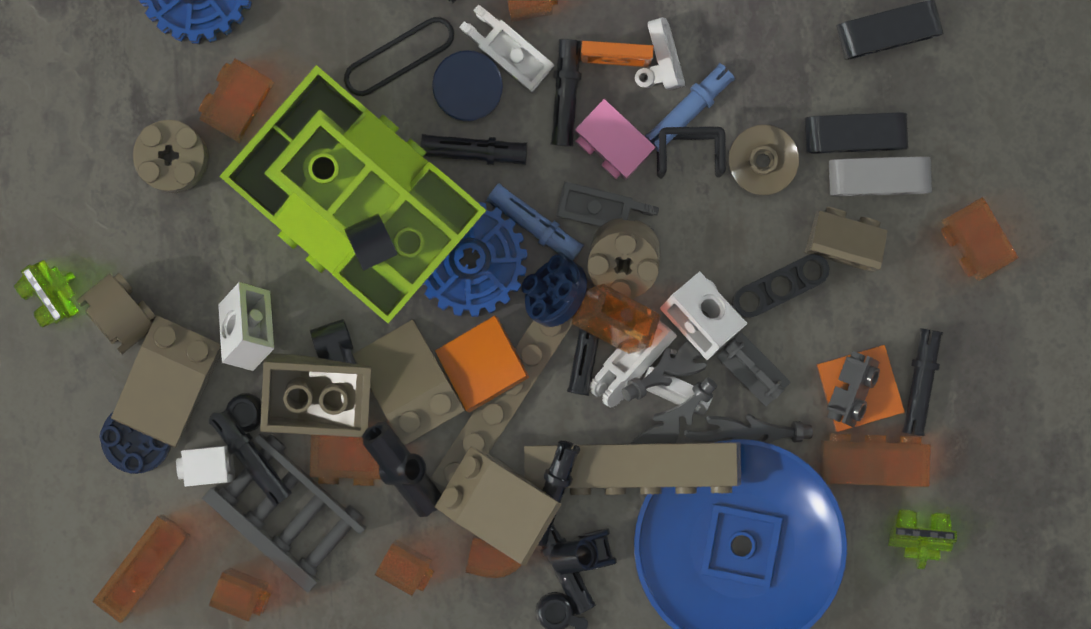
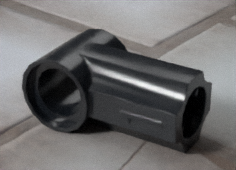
(333, 342)

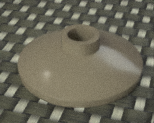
(763, 141)

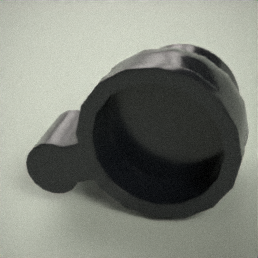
(245, 411)
(557, 612)

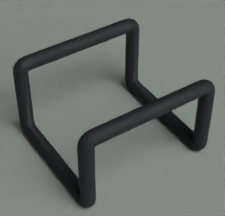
(693, 133)

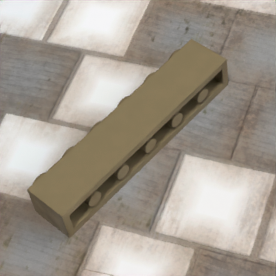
(643, 466)

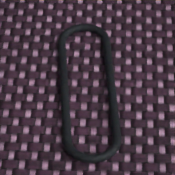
(405, 69)

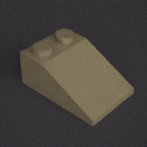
(166, 381)
(409, 383)
(314, 396)
(498, 505)

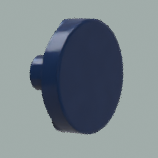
(467, 86)
(555, 291)
(131, 449)

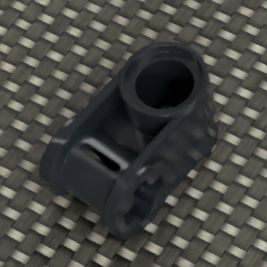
(583, 553)

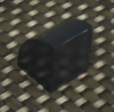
(371, 241)

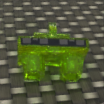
(51, 289)
(922, 543)

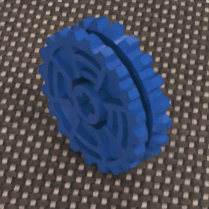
(196, 17)
(494, 271)

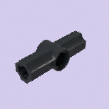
(401, 468)

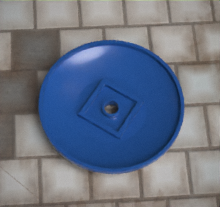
(794, 558)

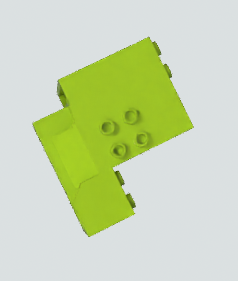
(371, 176)

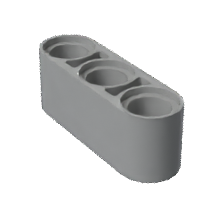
(880, 176)

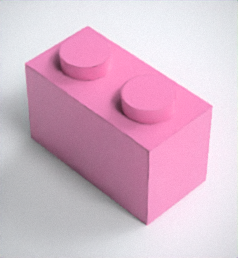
(613, 140)

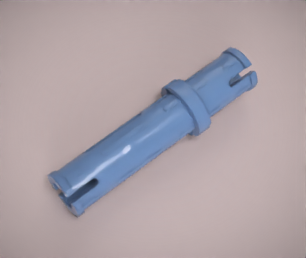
(699, 98)
(535, 223)

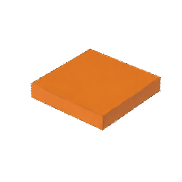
(616, 54)
(482, 364)
(881, 400)

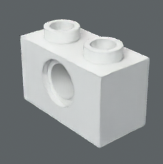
(246, 326)
(704, 333)
(205, 466)

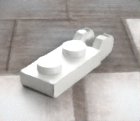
(510, 50)
(628, 366)

